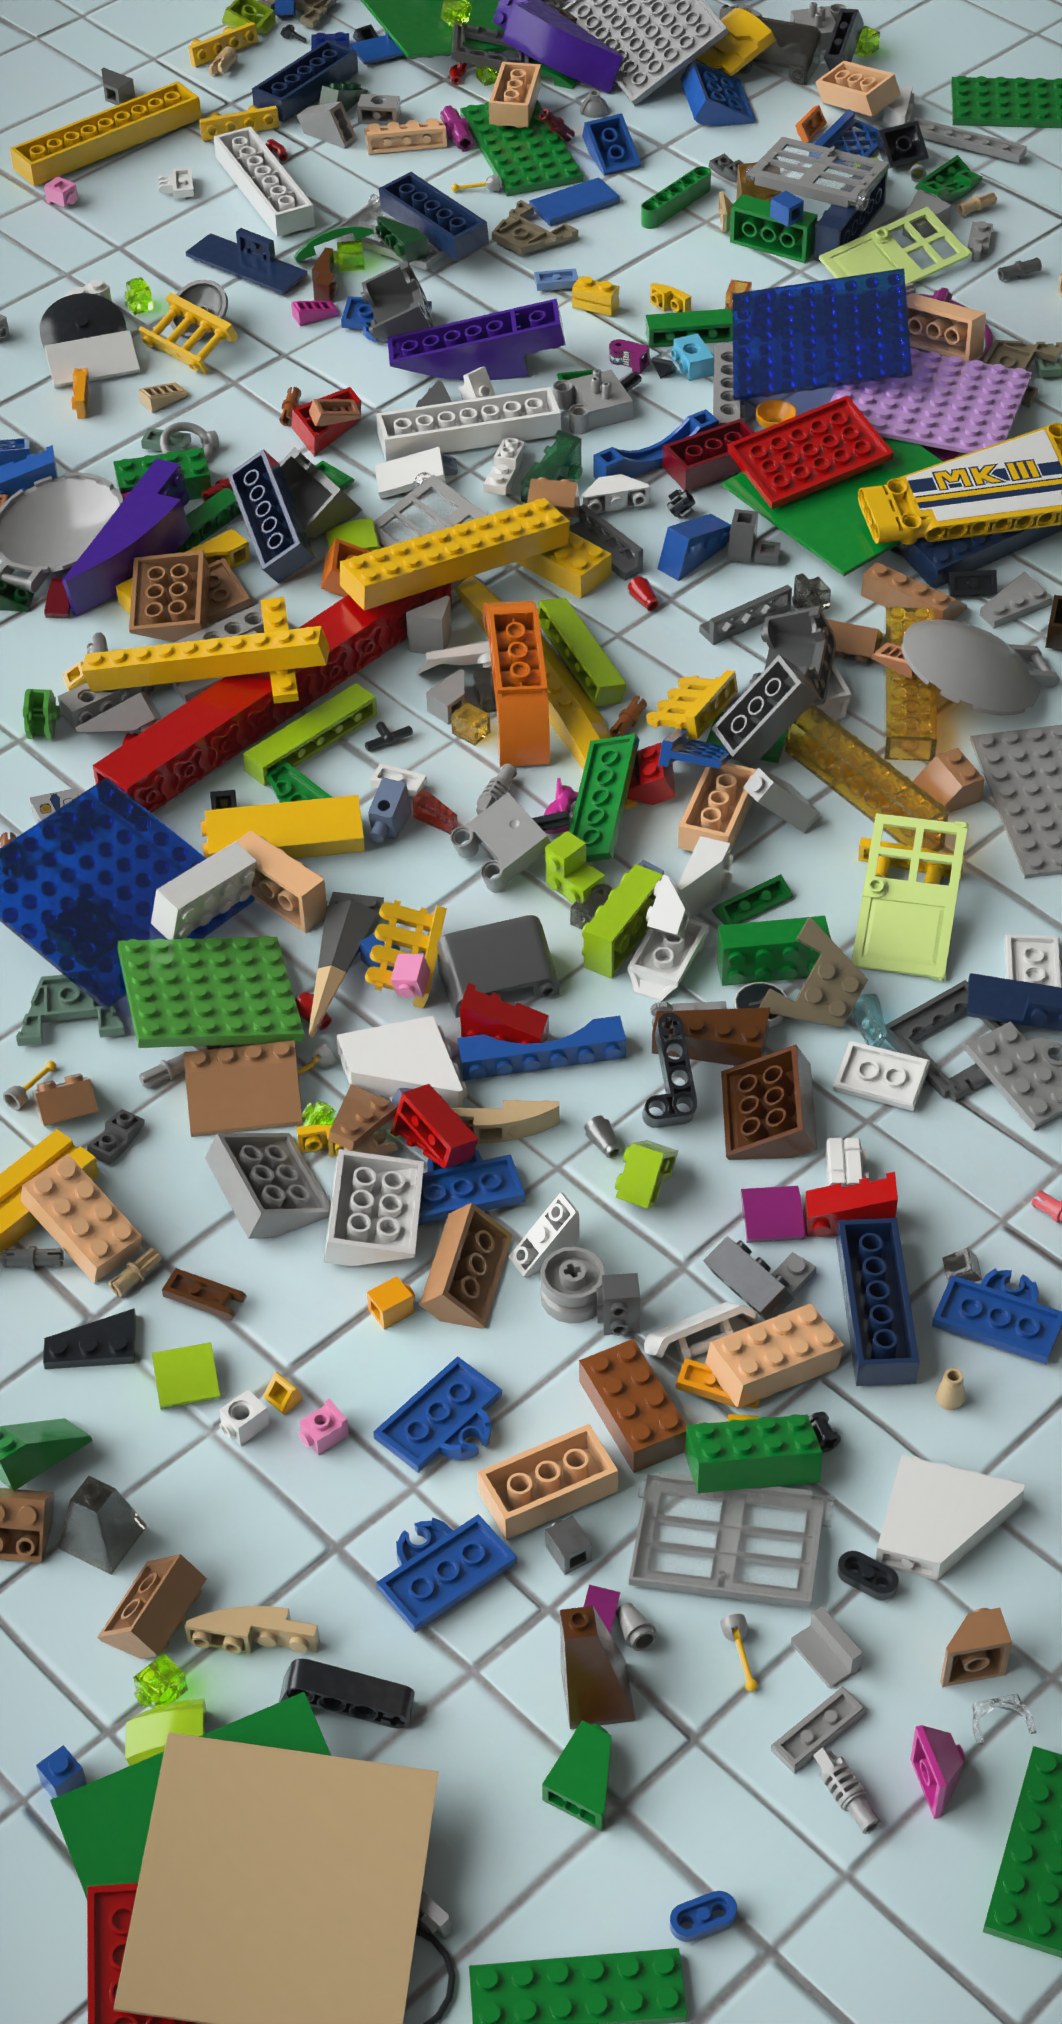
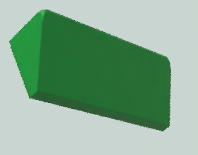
(944, 173)
(753, 901)

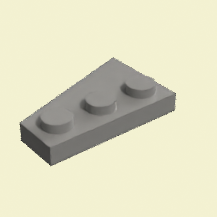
(1015, 601)

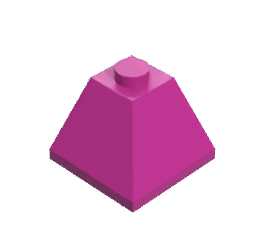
(937, 1765)

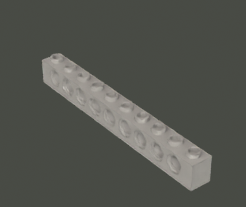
(82, 705)

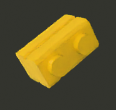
(595, 296)

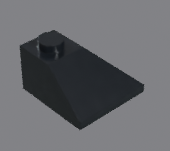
(902, 144)

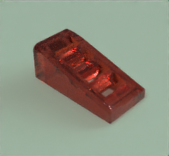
(434, 812)

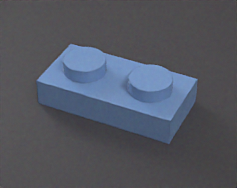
(555, 279)

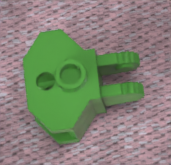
(40, 713)

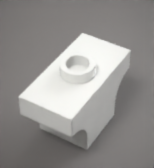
(476, 385)

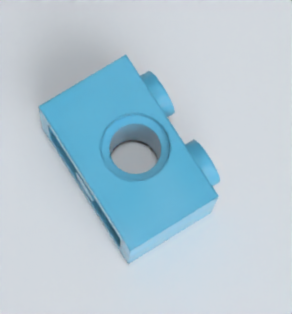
(693, 357)

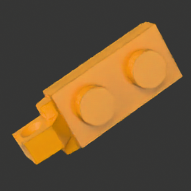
(80, 392)
(699, 1380)

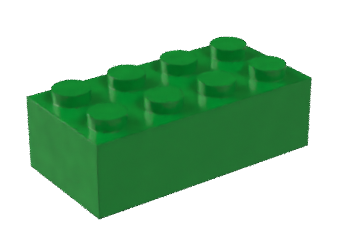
(755, 229)
(192, 464)
(765, 951)
(753, 1453)

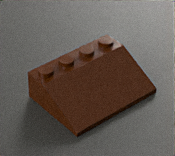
(769, 1107)

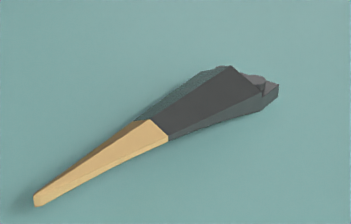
(346, 923)

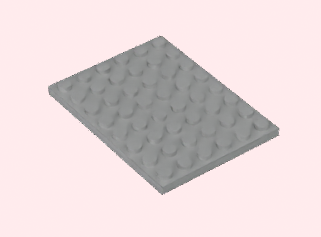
(651, 35)

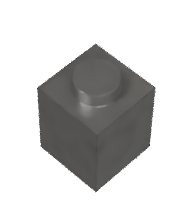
(568, 1545)

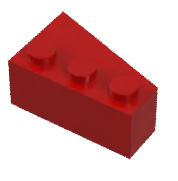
(319, 437)
(501, 1020)
(433, 1127)

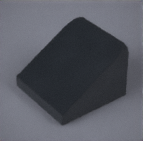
(364, 33)

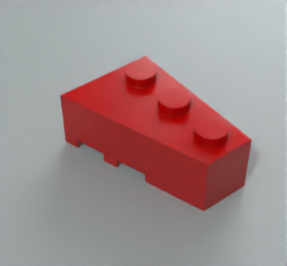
(861, 1201)

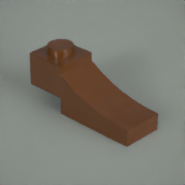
(323, 280)

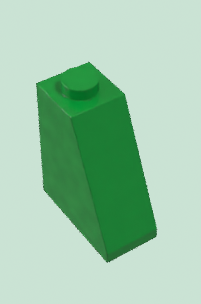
(582, 1776)

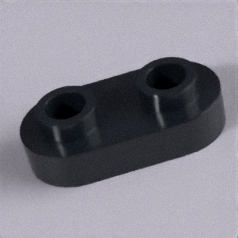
(869, 1575)

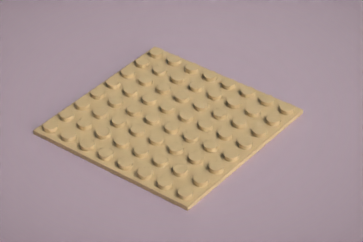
(277, 1887)

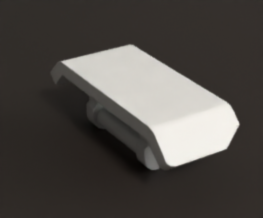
(658, 1341)

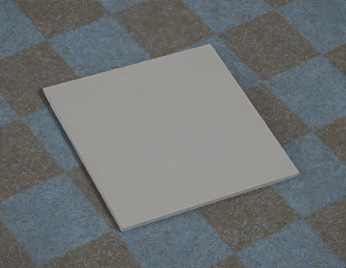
(1026, 787)

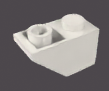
(669, 910)

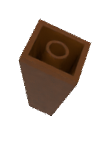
(592, 1671)

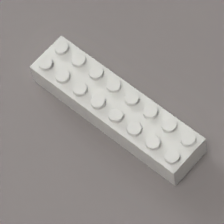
(264, 181)
(469, 423)

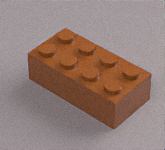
(633, 1405)

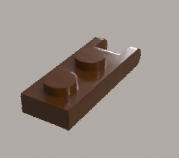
(202, 1293)

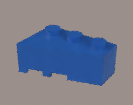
(27, 471)
(692, 544)

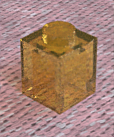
(470, 723)

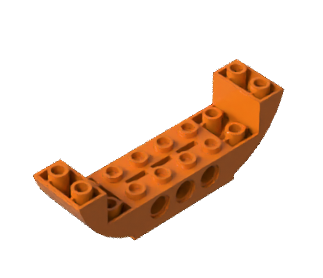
(518, 682)

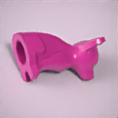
(564, 798)

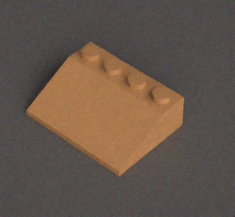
(169, 595)
(243, 1088)

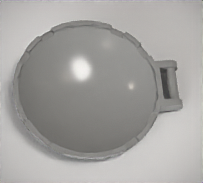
(53, 525)
(976, 666)

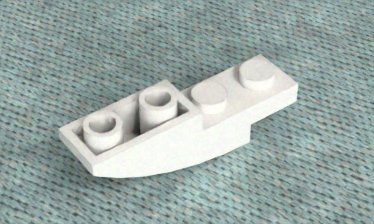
(505, 467)

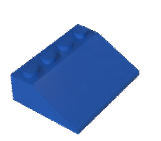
(715, 96)

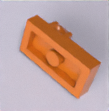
(811, 124)

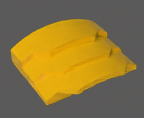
(744, 42)

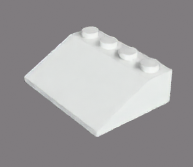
(373, 1209)

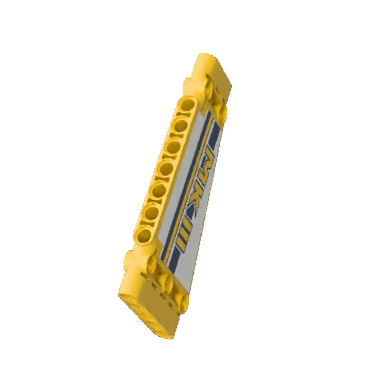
(975, 494)

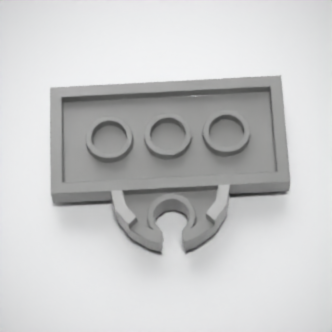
(1022, 1072)

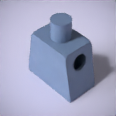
(389, 810)

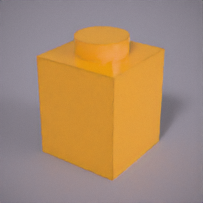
(391, 1302)

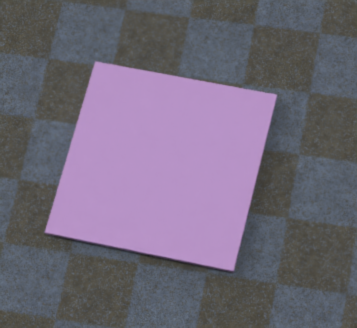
(943, 403)

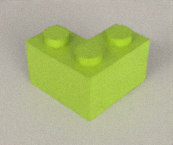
(568, 869)
(644, 1172)

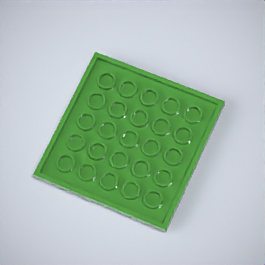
(209, 992)

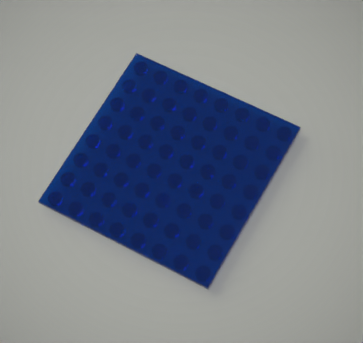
(820, 335)
(93, 881)

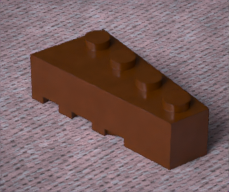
(721, 1034)

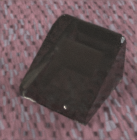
(963, 1265)

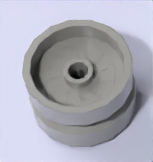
(570, 1284)

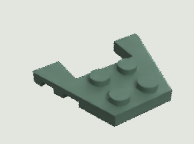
(60, 1000)

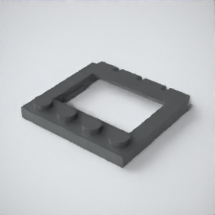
(478, 57)
(928, 1018)

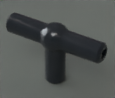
(387, 737)

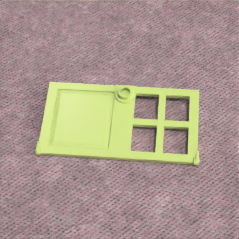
(881, 252)
(909, 922)

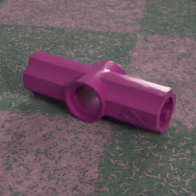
(457, 128)

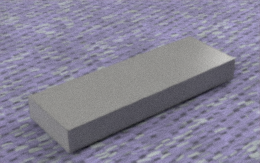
(818, 1729)

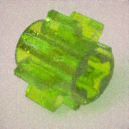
(318, 1114)

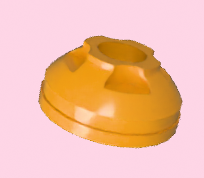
(774, 411)

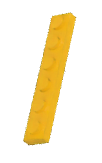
(275, 619)

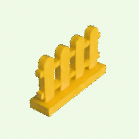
(695, 703)
(405, 938)

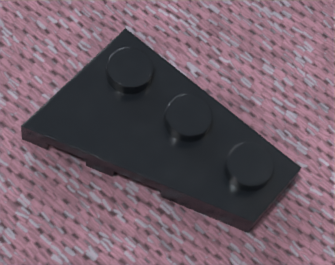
(93, 1344)

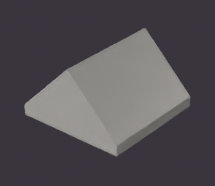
(429, 626)

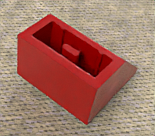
(650, 781)

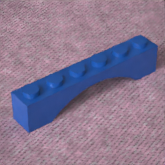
(635, 462)
(489, 1057)

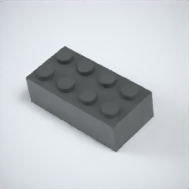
(765, 711)

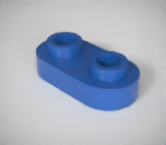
(700, 1915)

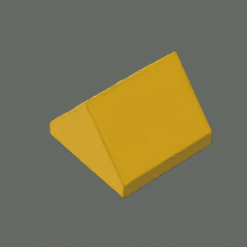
(282, 1393)

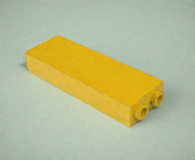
(296, 827)
(14, 1216)

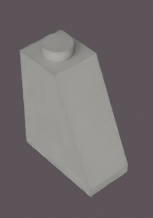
(328, 123)
(938, 207)
(781, 799)

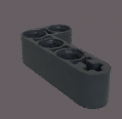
(670, 1069)
(349, 1693)

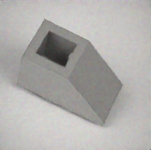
(447, 696)

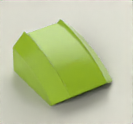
(247, 11)
(149, 1730)

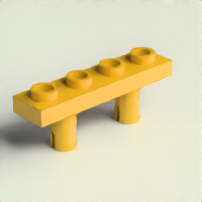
(208, 50)
(258, 119)
(933, 870)

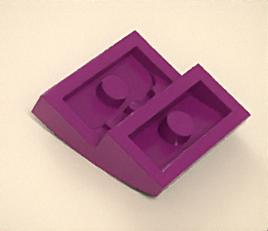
(772, 1214)

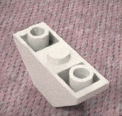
(901, 109)
(616, 493)
(554, 1230)

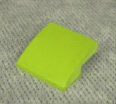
(356, 532)
(185, 1375)

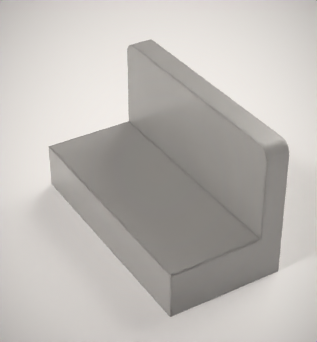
(828, 1649)

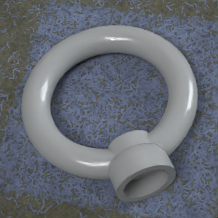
(209, 439)

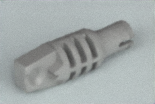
(496, 787)
(846, 1789)

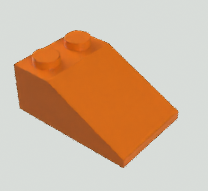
(337, 552)

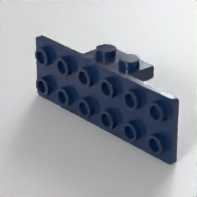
(248, 259)
(1014, 1001)

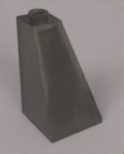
(100, 1526)

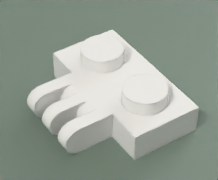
(178, 183)
(414, 780)

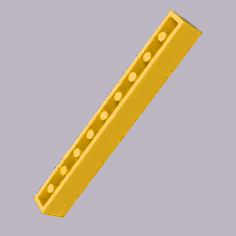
(206, 659)

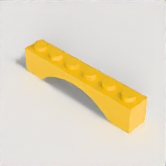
(226, 545)

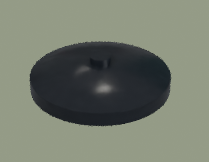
(79, 318)

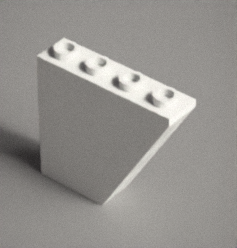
(401, 1057)
(941, 1515)

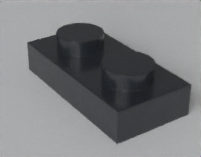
(972, 583)

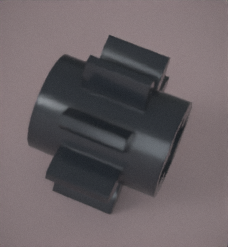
(681, 503)

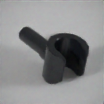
(288, 31)

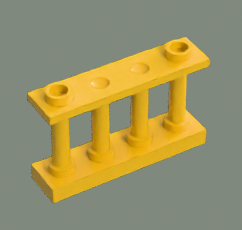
(192, 315)

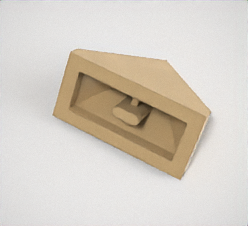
(724, 212)

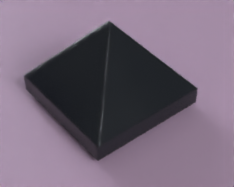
(663, 367)
(223, 799)

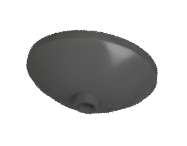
(205, 295)

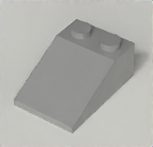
(130, 715)

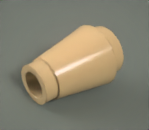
(951, 1390)

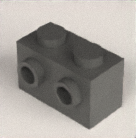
(619, 1304)

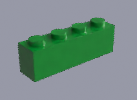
(711, 325)

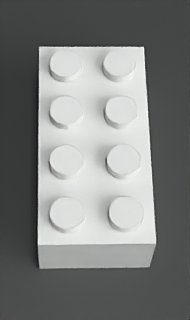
(203, 892)

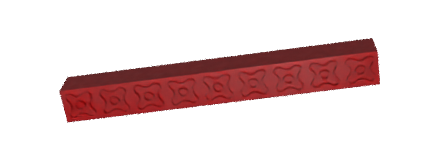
(242, 707)

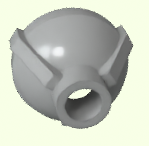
(594, 105)

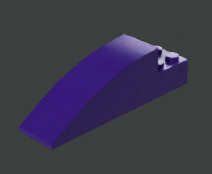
(557, 42)
(488, 341)
(145, 524)

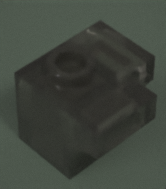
(810, 593)

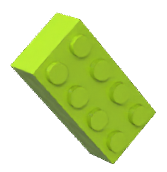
(619, 922)

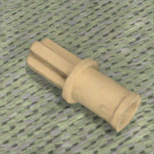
(976, 204)
(135, 1272)

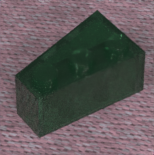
(561, 462)

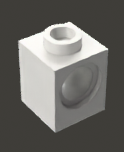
(249, 1409)

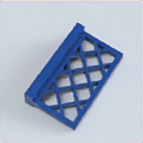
(844, 128)
(681, 748)

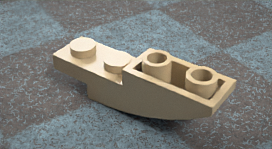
(513, 1122)
(240, 1627)

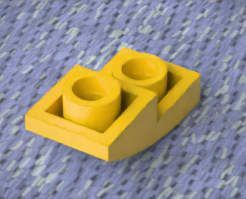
(668, 297)
(315, 1138)

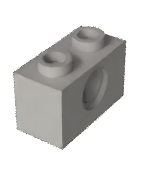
(378, 109)

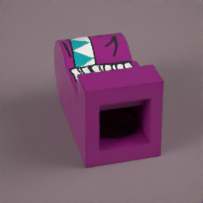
(629, 354)

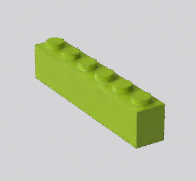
(581, 652)
(311, 732)

